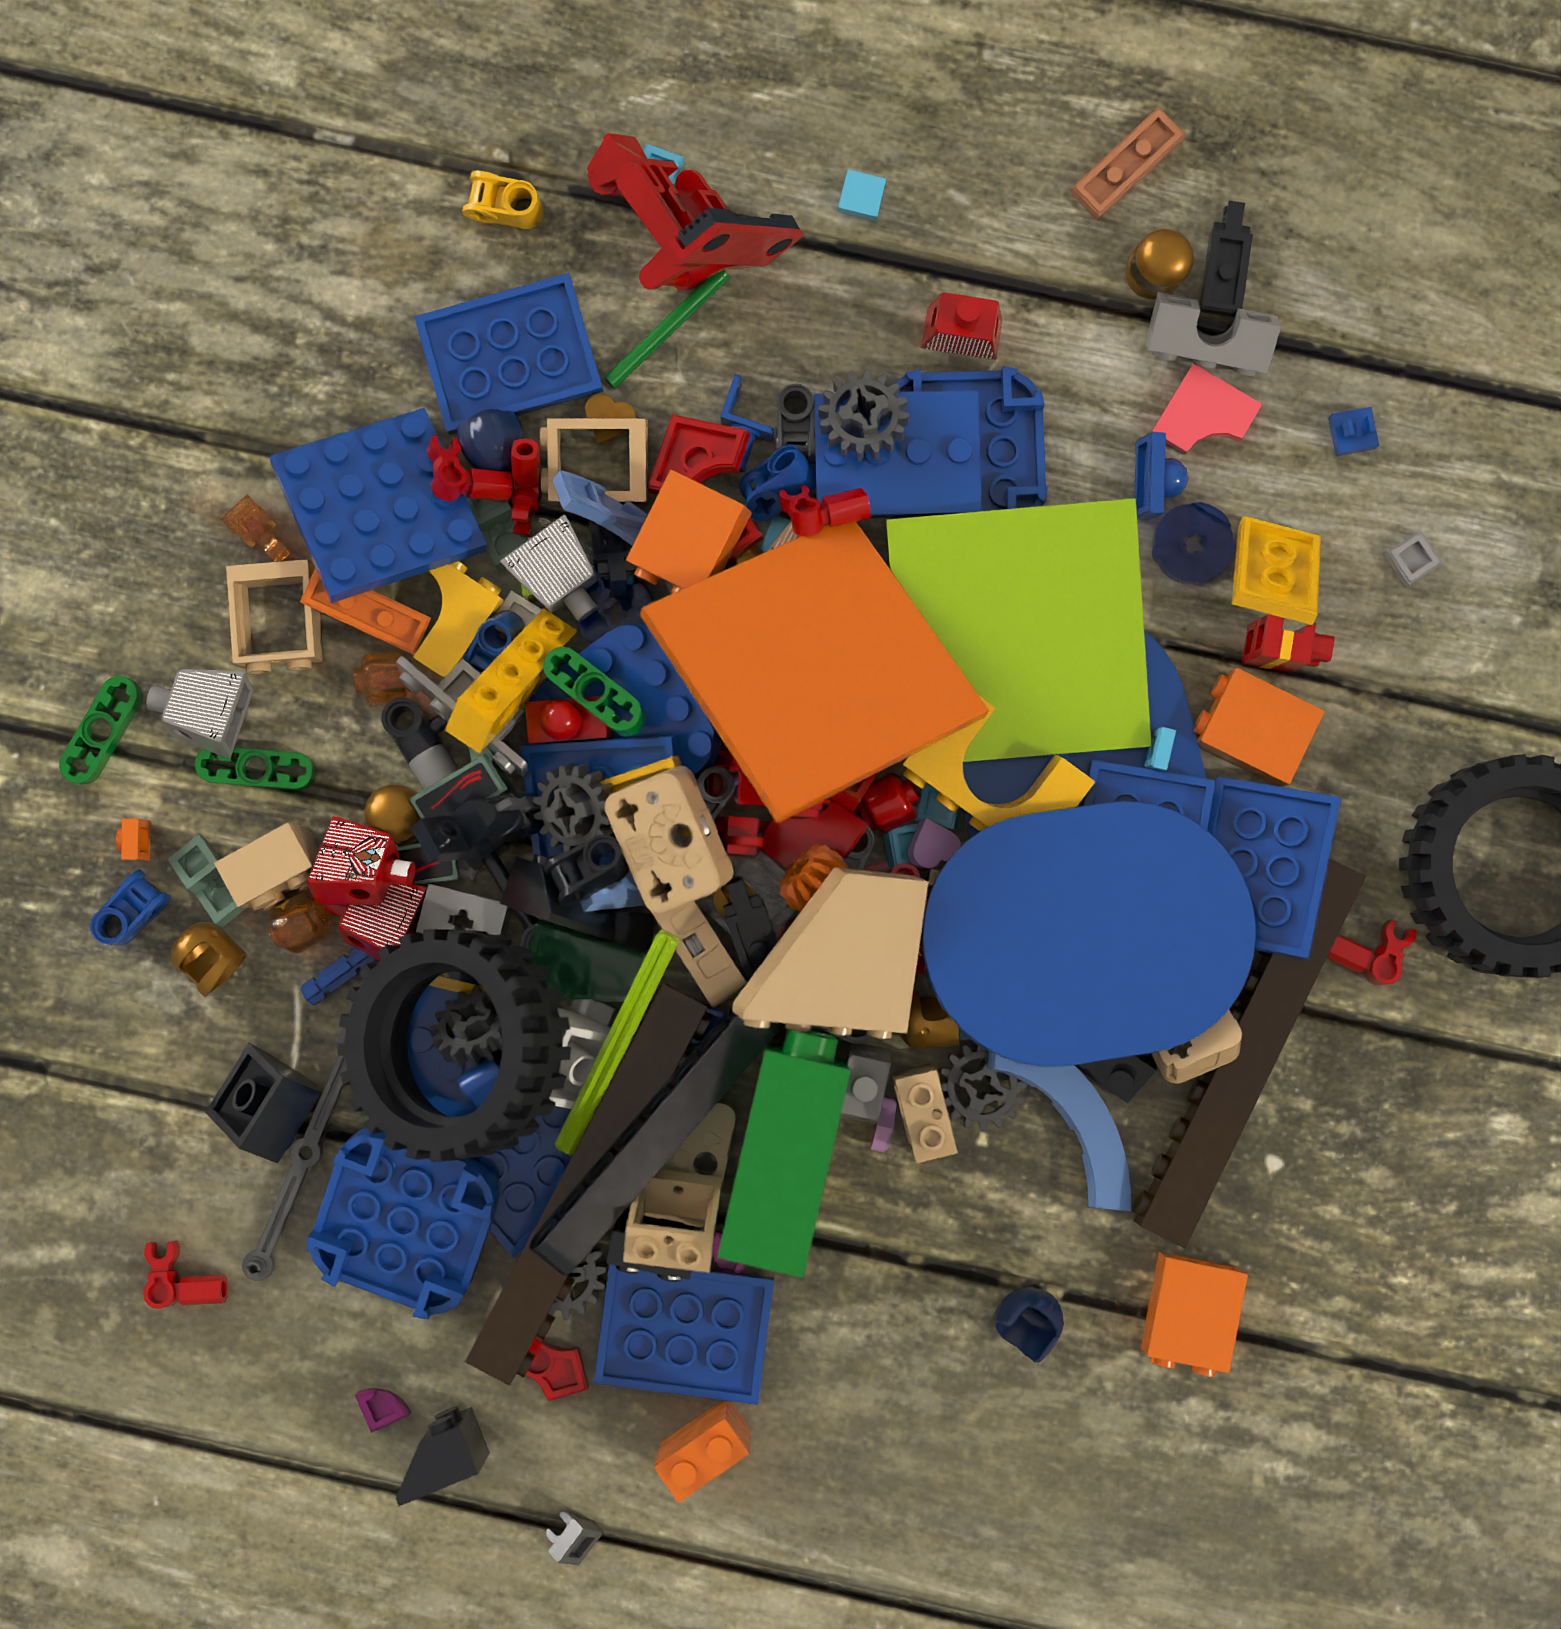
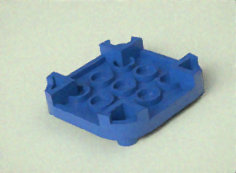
(1009, 432)
(642, 668)
(403, 1224)

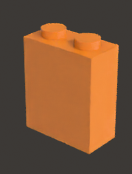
(687, 534)
(1257, 726)
(1193, 1314)
(703, 1449)

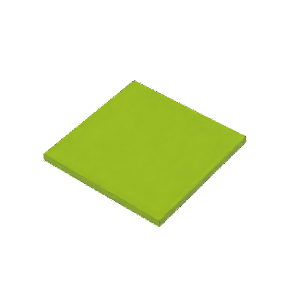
(1037, 619)

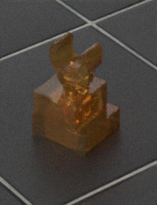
(253, 526)

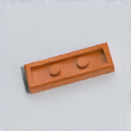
(371, 614)

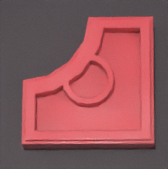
(1205, 409)

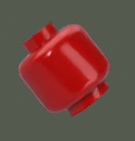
(889, 803)

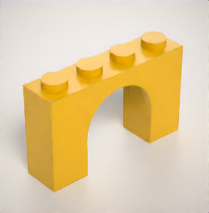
(463, 610)
(941, 766)

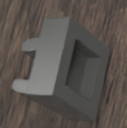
(575, 1540)

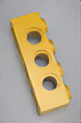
(507, 682)

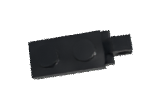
(1226, 263)
(610, 558)
(749, 927)

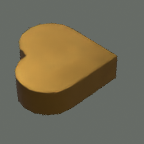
(604, 407)

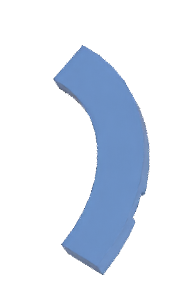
(589, 501)
(1090, 1119)

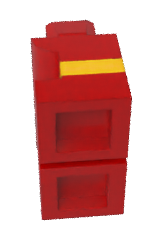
(1284, 650)

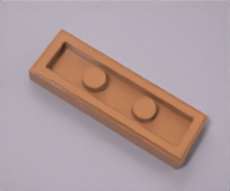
(1127, 163)

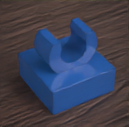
(1353, 431)

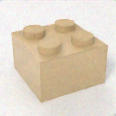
(269, 867)

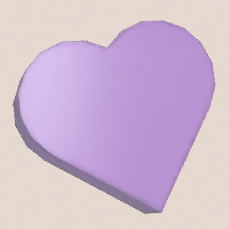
(931, 845)
(884, 1127)

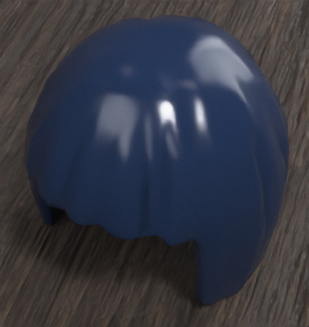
(489, 438)
(1030, 1321)

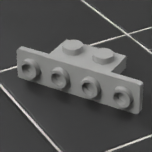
(445, 697)

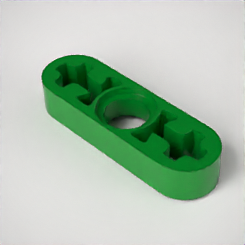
(590, 674)
(118, 727)
(285, 781)

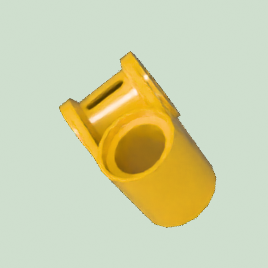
(494, 201)

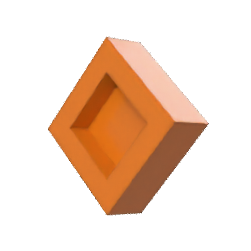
(134, 839)

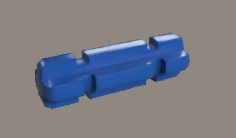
(335, 976)

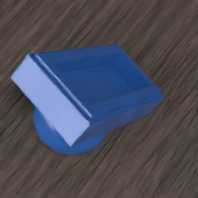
(1156, 476)

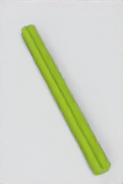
(617, 1041)

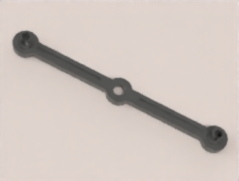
(260, 1262)

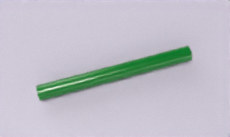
(665, 328)

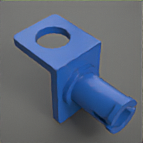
(755, 430)

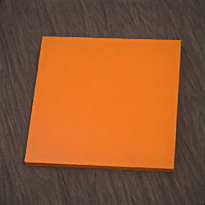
(813, 666)

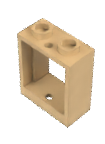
(637, 453)
(262, 575)
(924, 1113)
(689, 1248)

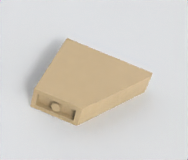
(843, 958)

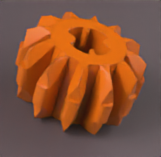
(808, 874)

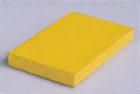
(1277, 570)

